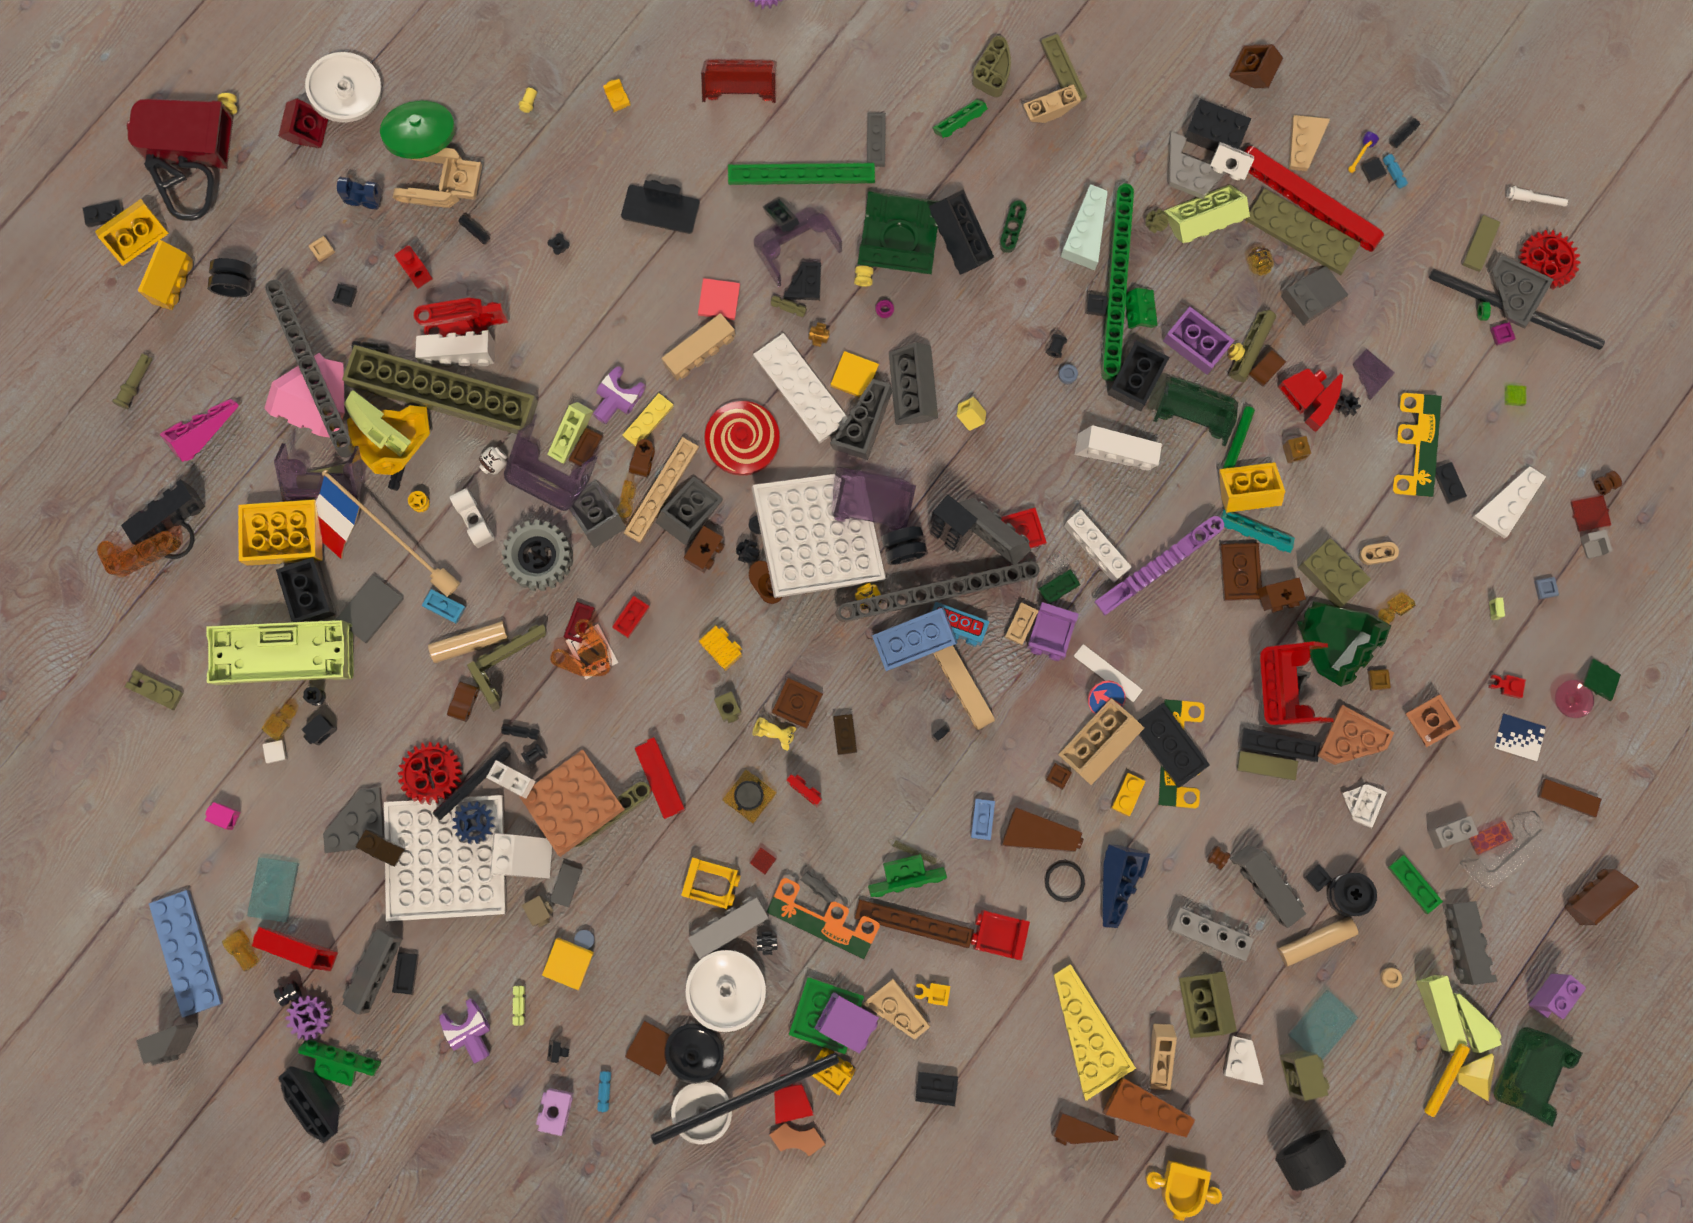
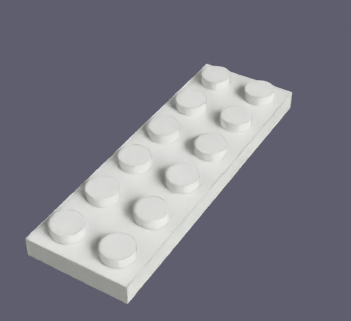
(801, 388)

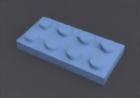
(914, 639)

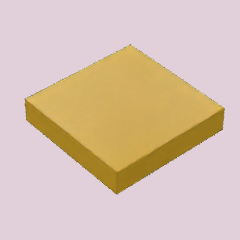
(854, 374)
(568, 963)

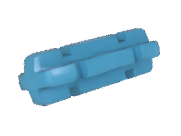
(1395, 171)
(604, 1091)

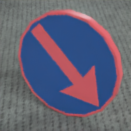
(1103, 692)

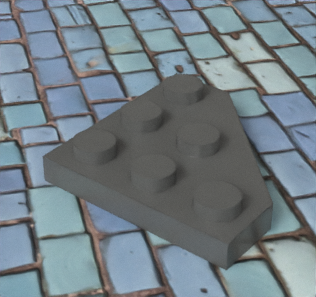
(1519, 289)
(360, 813)

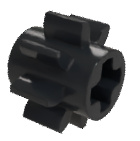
(1352, 402)
(747, 551)
(767, 942)

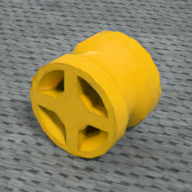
(416, 498)

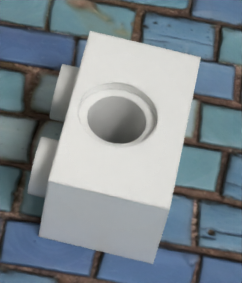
(1226, 152)

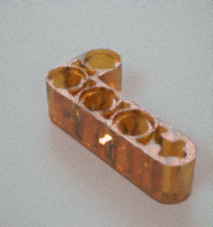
(141, 550)

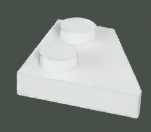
(1242, 1061)

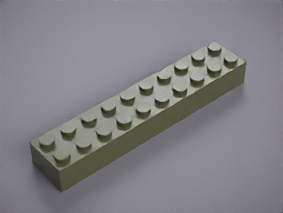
(439, 390)

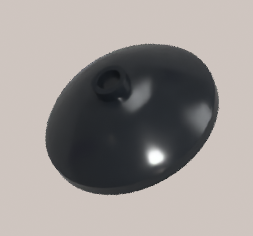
(699, 1043)

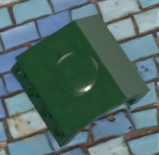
(898, 233)

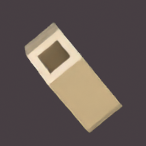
(1052, 105)

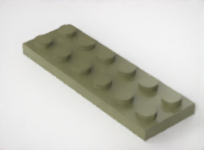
(1302, 231)

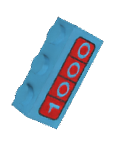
(965, 625)

